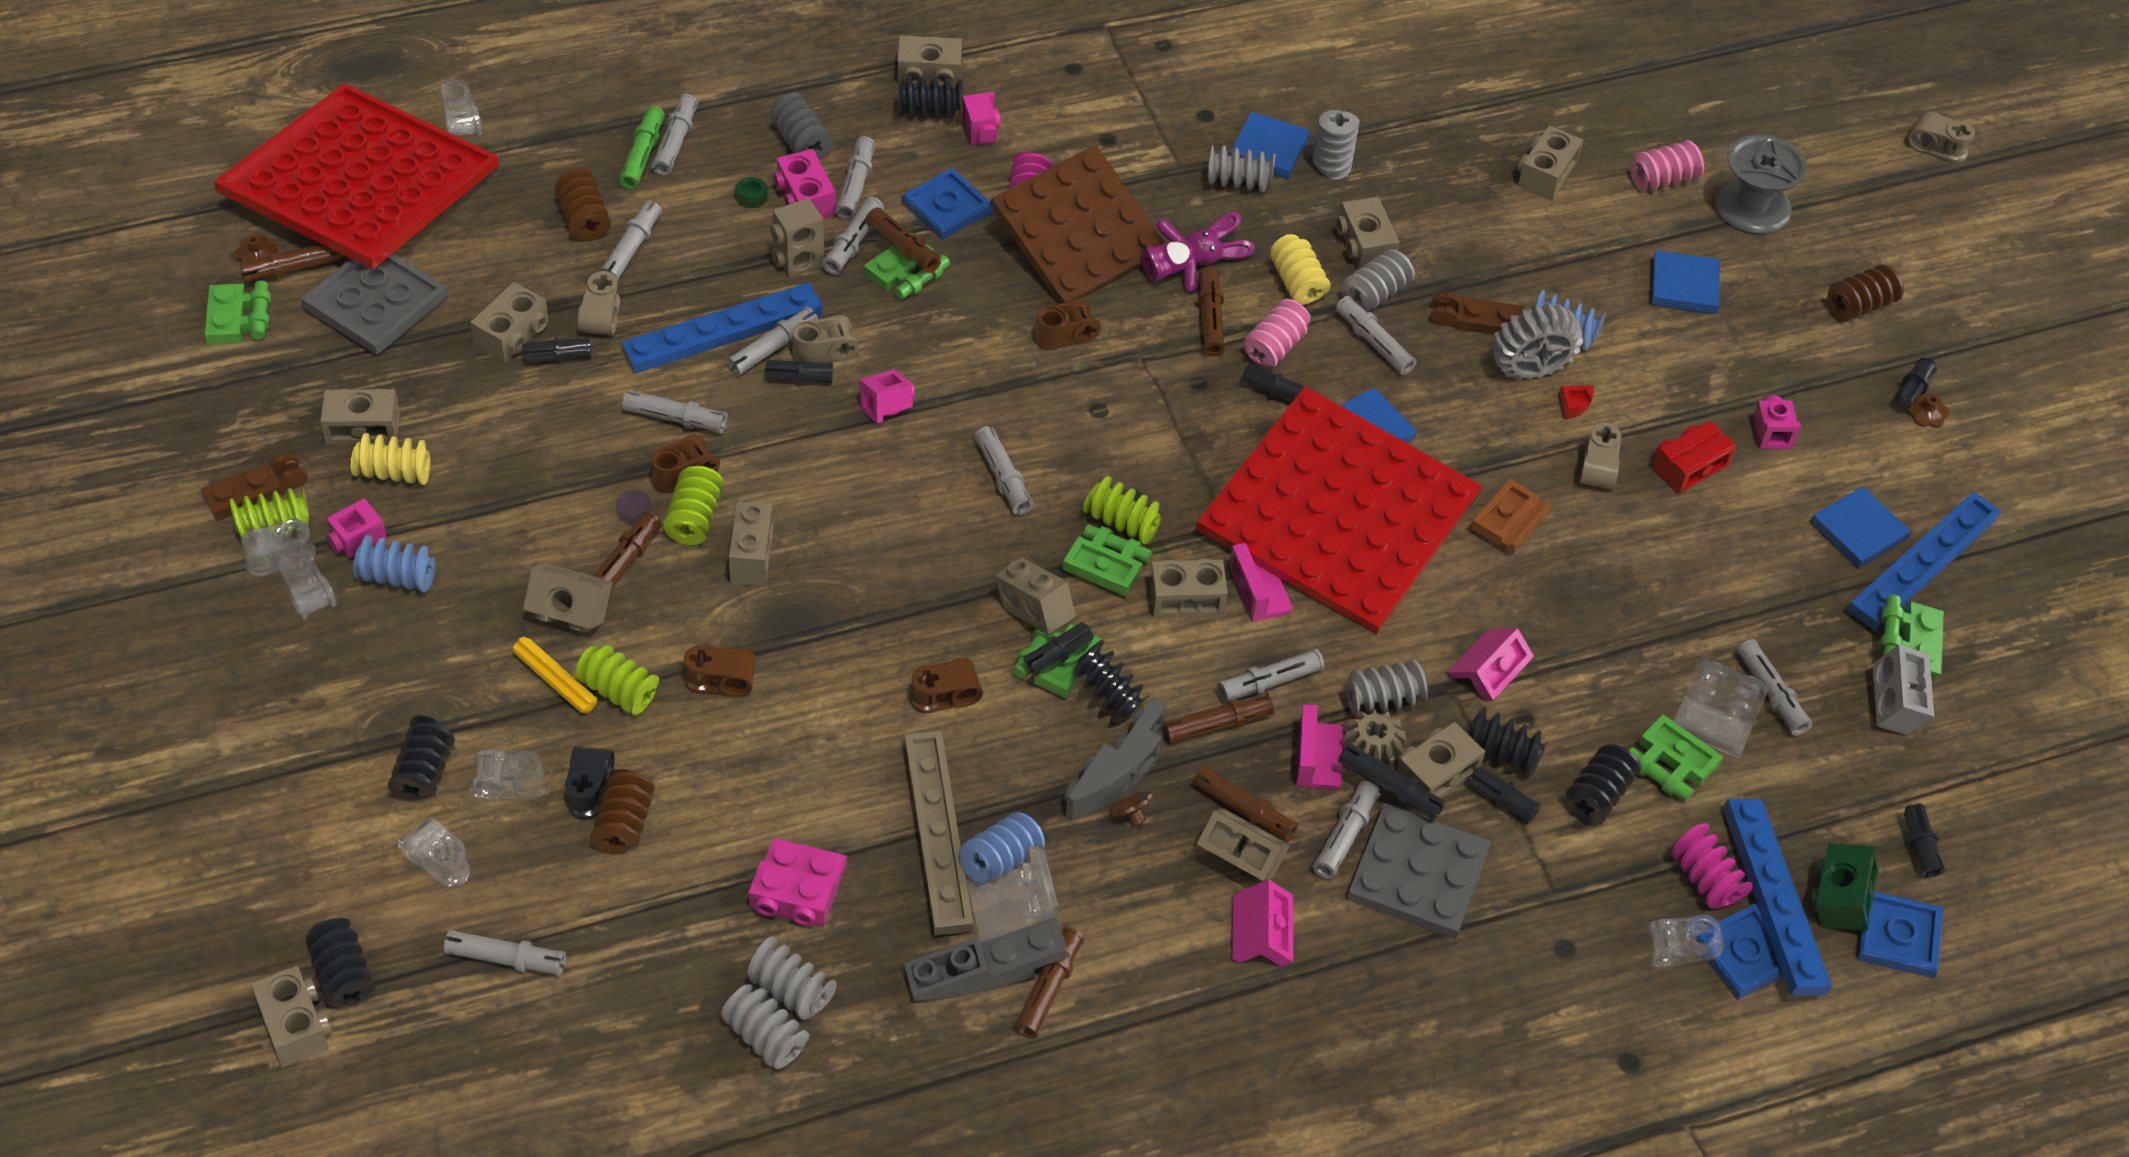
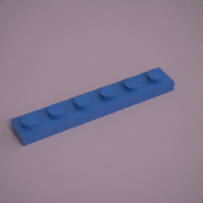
(718, 328)
(1926, 558)
(1776, 897)

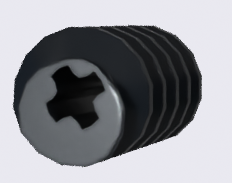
(930, 97)
(1109, 682)
(1507, 741)
(421, 759)
(1602, 783)
(339, 963)

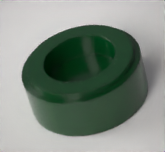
(751, 192)

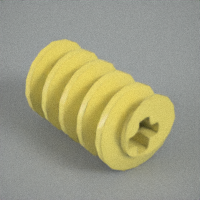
(1299, 269)
(391, 460)

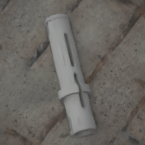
(679, 125)
(858, 168)
(636, 232)
(847, 244)
(1366, 325)
(768, 343)
(688, 414)
(1009, 480)
(1306, 663)
(1782, 699)
(1352, 819)
(521, 956)

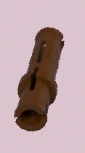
(911, 246)
(295, 260)
(1211, 300)
(631, 545)
(1233, 713)
(1258, 812)
(1047, 987)

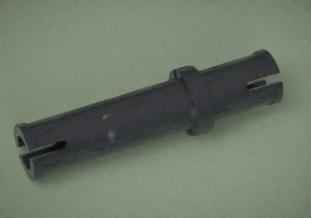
(1391, 781)

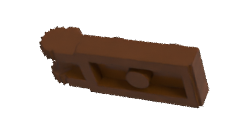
(1471, 313)
(254, 481)

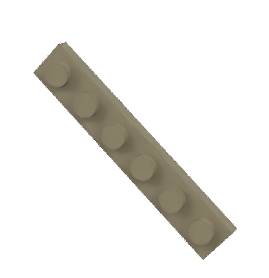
(938, 833)

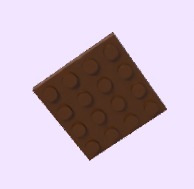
(1077, 225)

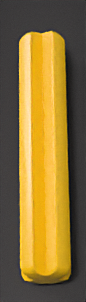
(554, 675)

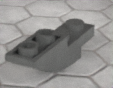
(1118, 768)
(985, 966)

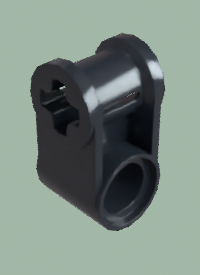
(588, 780)

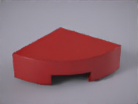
(1575, 400)

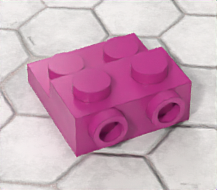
(797, 882)

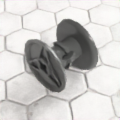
(1763, 171)

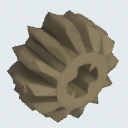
(1376, 736)

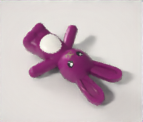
(1199, 248)

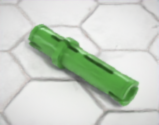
(645, 138)

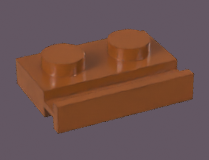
(1511, 516)

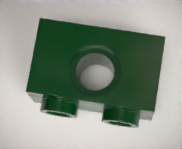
(1846, 886)

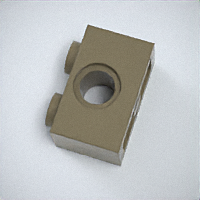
(930, 59)
(1365, 229)
(359, 411)
(588, 596)
(1451, 748)

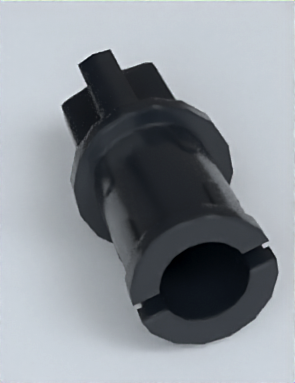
(556, 350)
(799, 371)
(1271, 382)
(1916, 382)
(1058, 648)
(1504, 794)
(1923, 841)

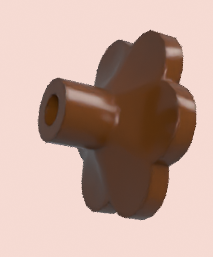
(254, 248)
(1928, 411)
(1132, 807)

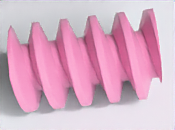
(1667, 165)
(1277, 333)

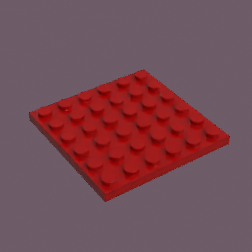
(357, 175)
(1340, 509)

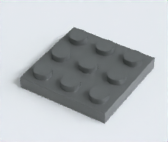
(376, 302)
(1419, 871)

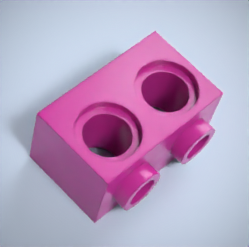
(803, 177)

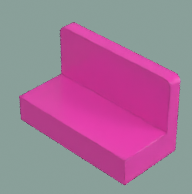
(1259, 589)
(1493, 661)
(1318, 752)
(1263, 923)

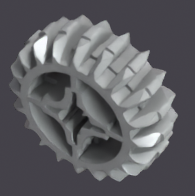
(1537, 342)

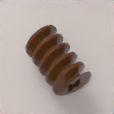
(582, 204)
(1864, 293)
(622, 811)

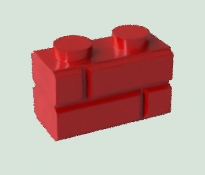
(1693, 456)

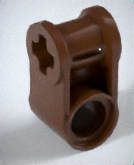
(1063, 324)
(672, 459)
(722, 672)
(948, 683)

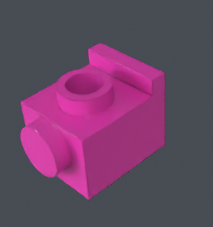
(980, 117)
(885, 394)
(1772, 416)
(352, 525)

